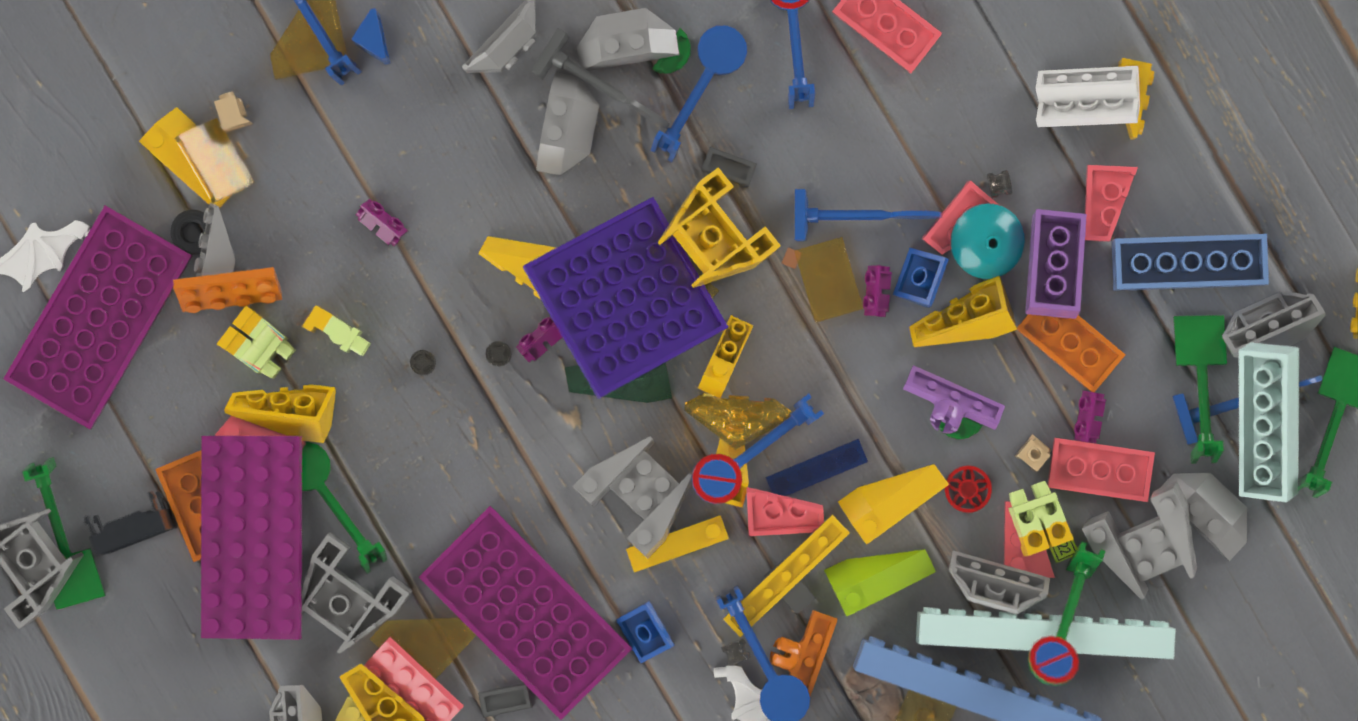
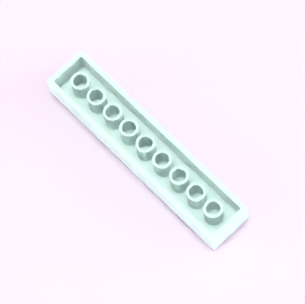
(1020, 633)

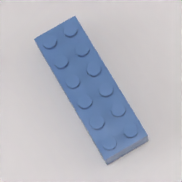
(1190, 262)

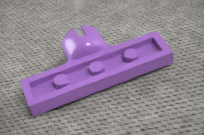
(952, 401)

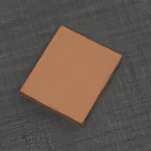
(789, 258)

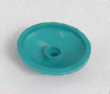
(972, 237)

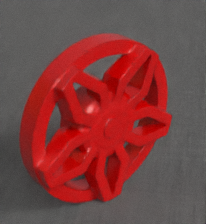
(968, 489)

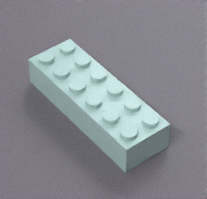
(1268, 421)

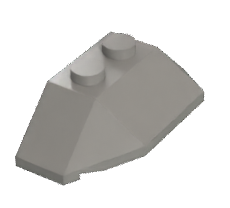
(626, 40)
(506, 42)
(567, 125)
(1274, 321)
(1214, 511)
(997, 584)
(294, 704)

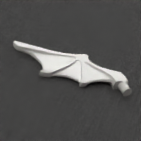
(40, 252)
(747, 694)

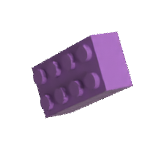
(1056, 264)

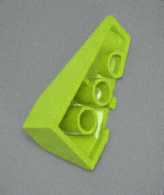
(873, 578)

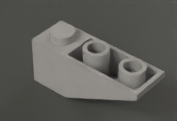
(216, 250)

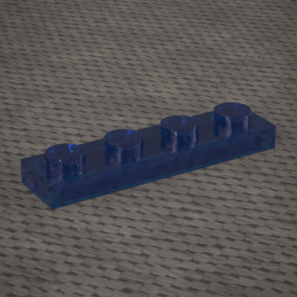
(817, 469)

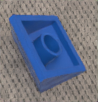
(371, 37)
(920, 277)
(645, 632)

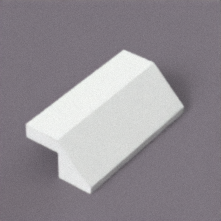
(1088, 96)

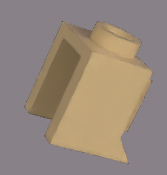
(231, 112)
(1034, 453)

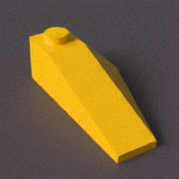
(162, 144)
(512, 256)
(976, 316)
(291, 412)
(884, 503)
(375, 698)

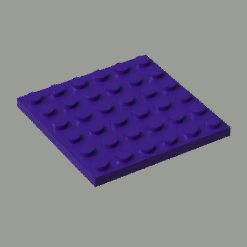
(624, 298)

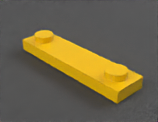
(681, 543)

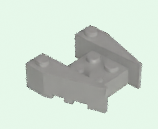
(643, 487)
(1150, 546)
(33, 566)
(342, 602)

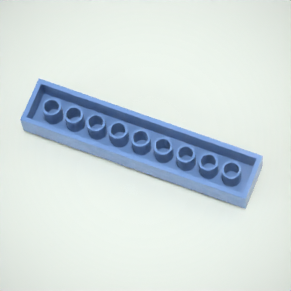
(958, 688)

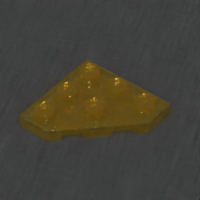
(299, 48)
(737, 418)
(428, 641)

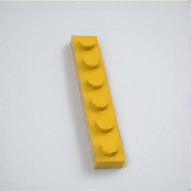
(790, 572)

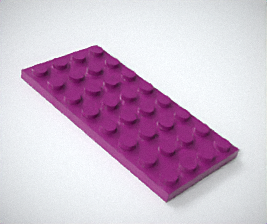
(97, 317)
(251, 537)
(525, 613)

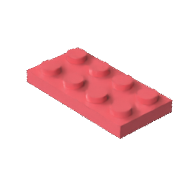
(890, 28)
(1101, 469)
(412, 682)

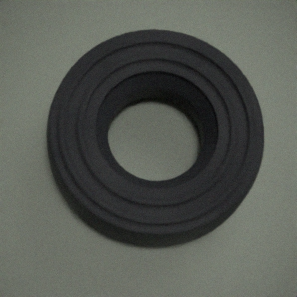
(178, 226)

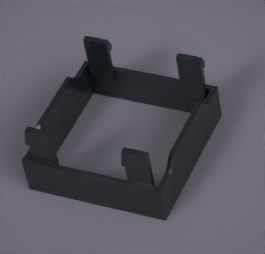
(130, 528)

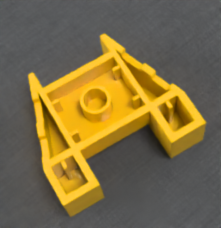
(712, 237)

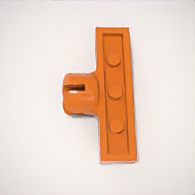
(805, 657)

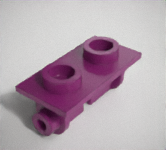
(373, 214)
(876, 279)
(531, 344)
(1086, 428)

